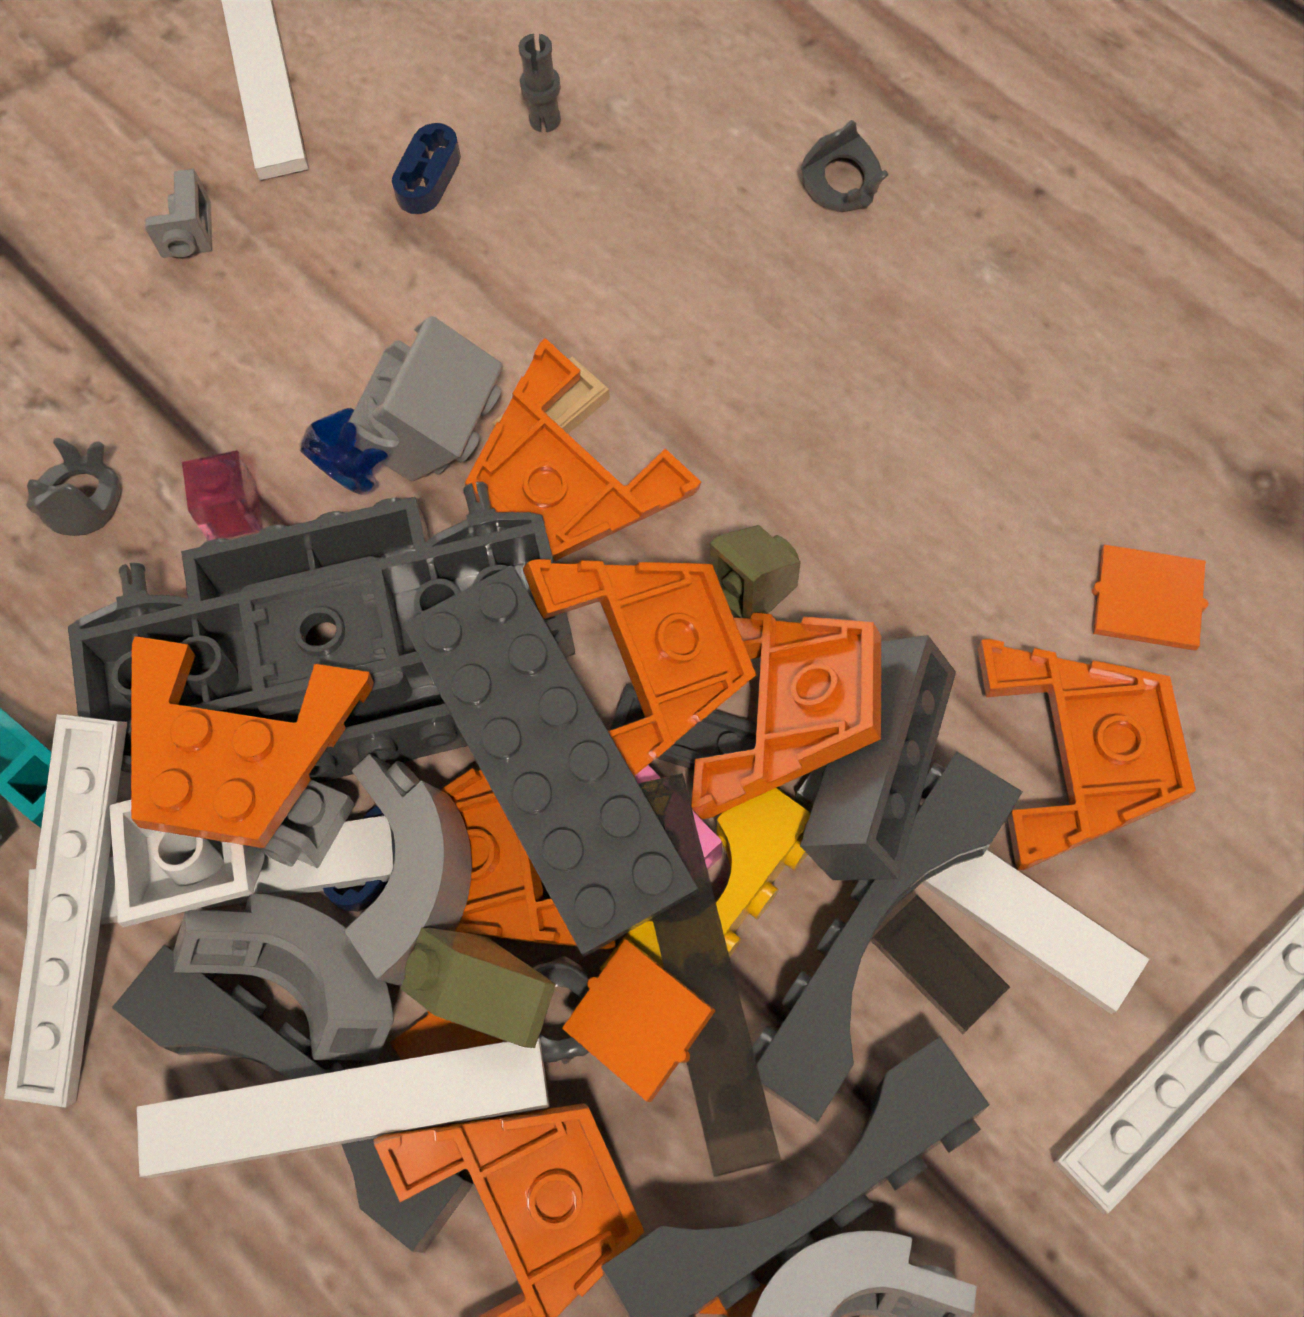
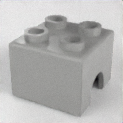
(427, 400)

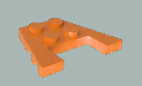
(546, 472)
(670, 634)
(813, 706)
(1114, 740)
(225, 770)
(504, 886)
(544, 1191)

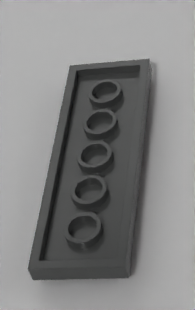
(550, 761)

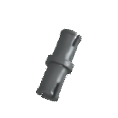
(540, 82)

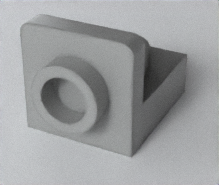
(189, 224)
(310, 826)

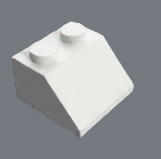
(172, 872)

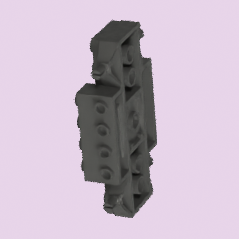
(265, 592)

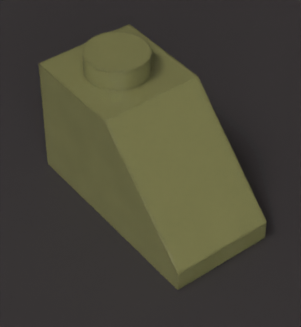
(754, 569)
(478, 985)

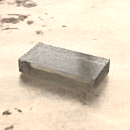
(940, 964)

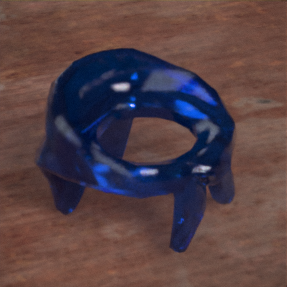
(331, 448)

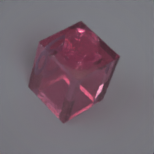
(222, 495)

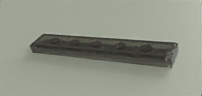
(696, 953)

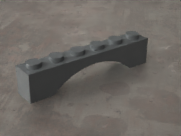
(201, 1017)
(814, 1046)
(913, 1110)

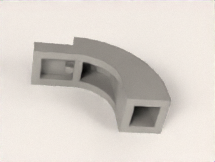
(428, 871)
(306, 956)
(863, 1276)

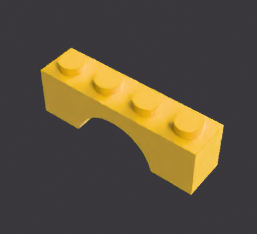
(759, 843)

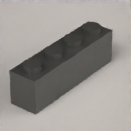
(874, 793)

